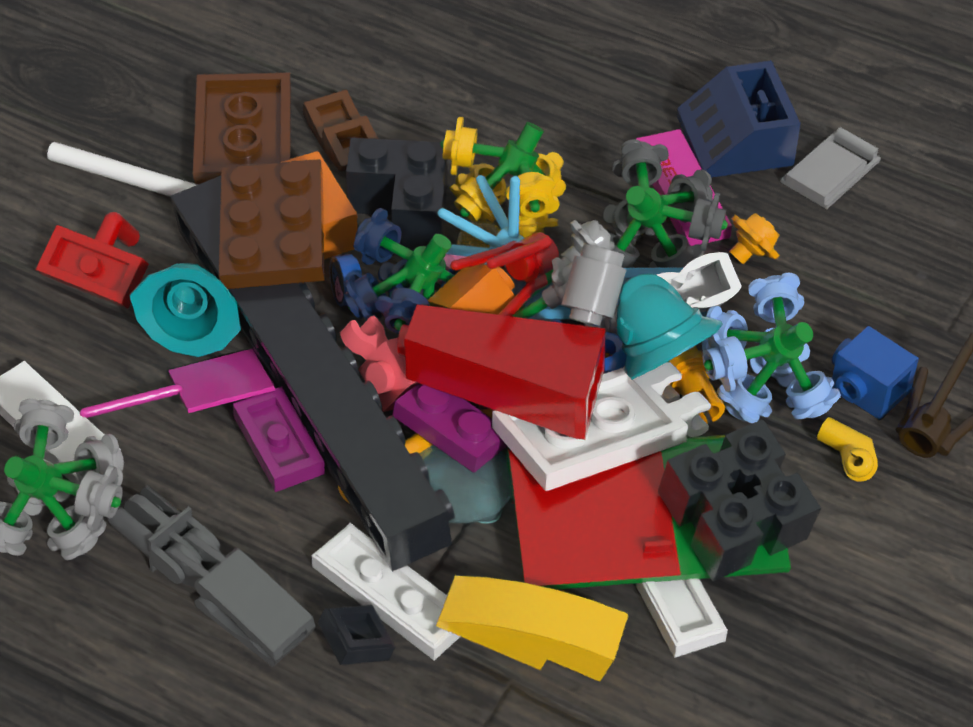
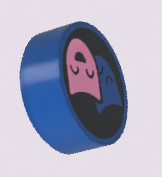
(341, 270)

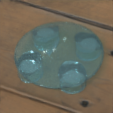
(472, 495)

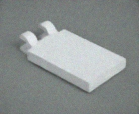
(626, 424)

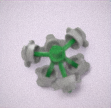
(41, 483)

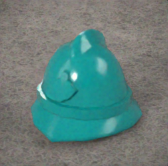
(186, 310)
(657, 324)

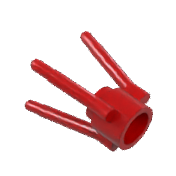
(524, 261)

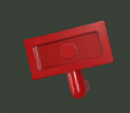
(95, 263)

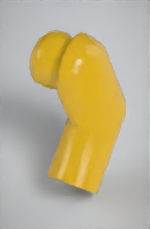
(855, 449)

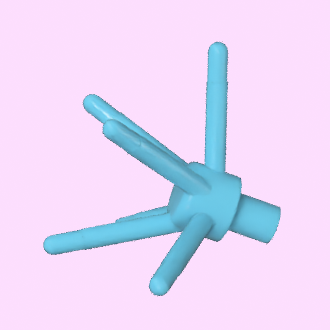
(509, 227)

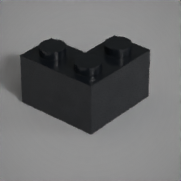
(403, 180)

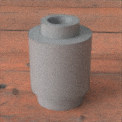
(594, 285)

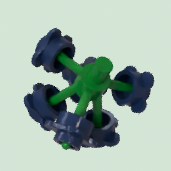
(407, 282)

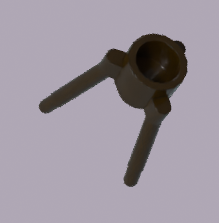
(927, 427)

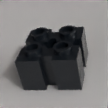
(738, 499)

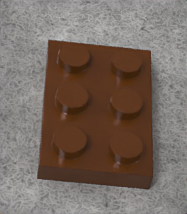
(240, 122)
(271, 224)

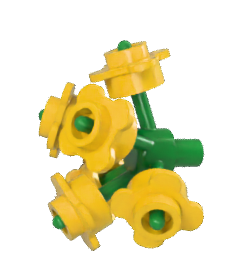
(537, 174)

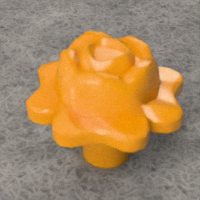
(754, 237)

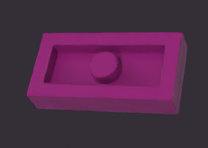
(450, 425)
(278, 439)

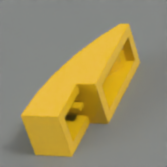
(534, 623)

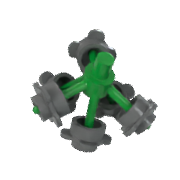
(645, 209)

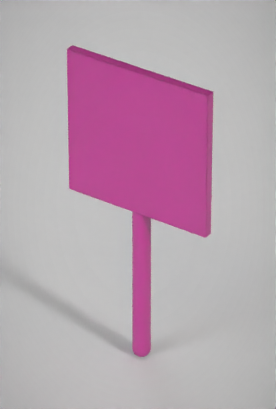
(202, 384)

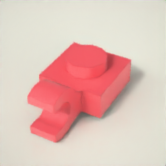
(382, 362)

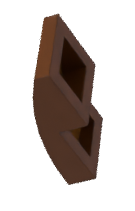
(334, 123)

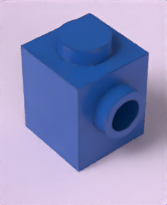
(873, 372)

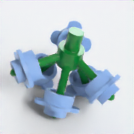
(776, 356)

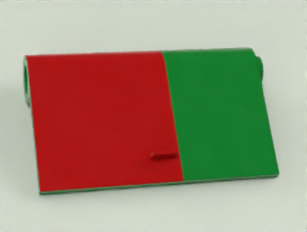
(612, 527)

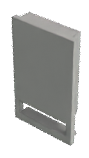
(832, 169)

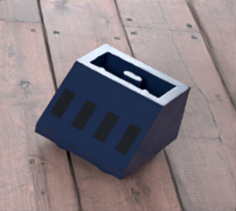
(741, 121)

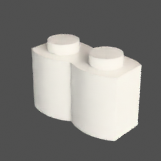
(705, 281)

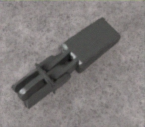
(230, 586)

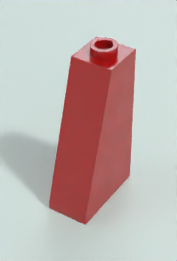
(508, 364)

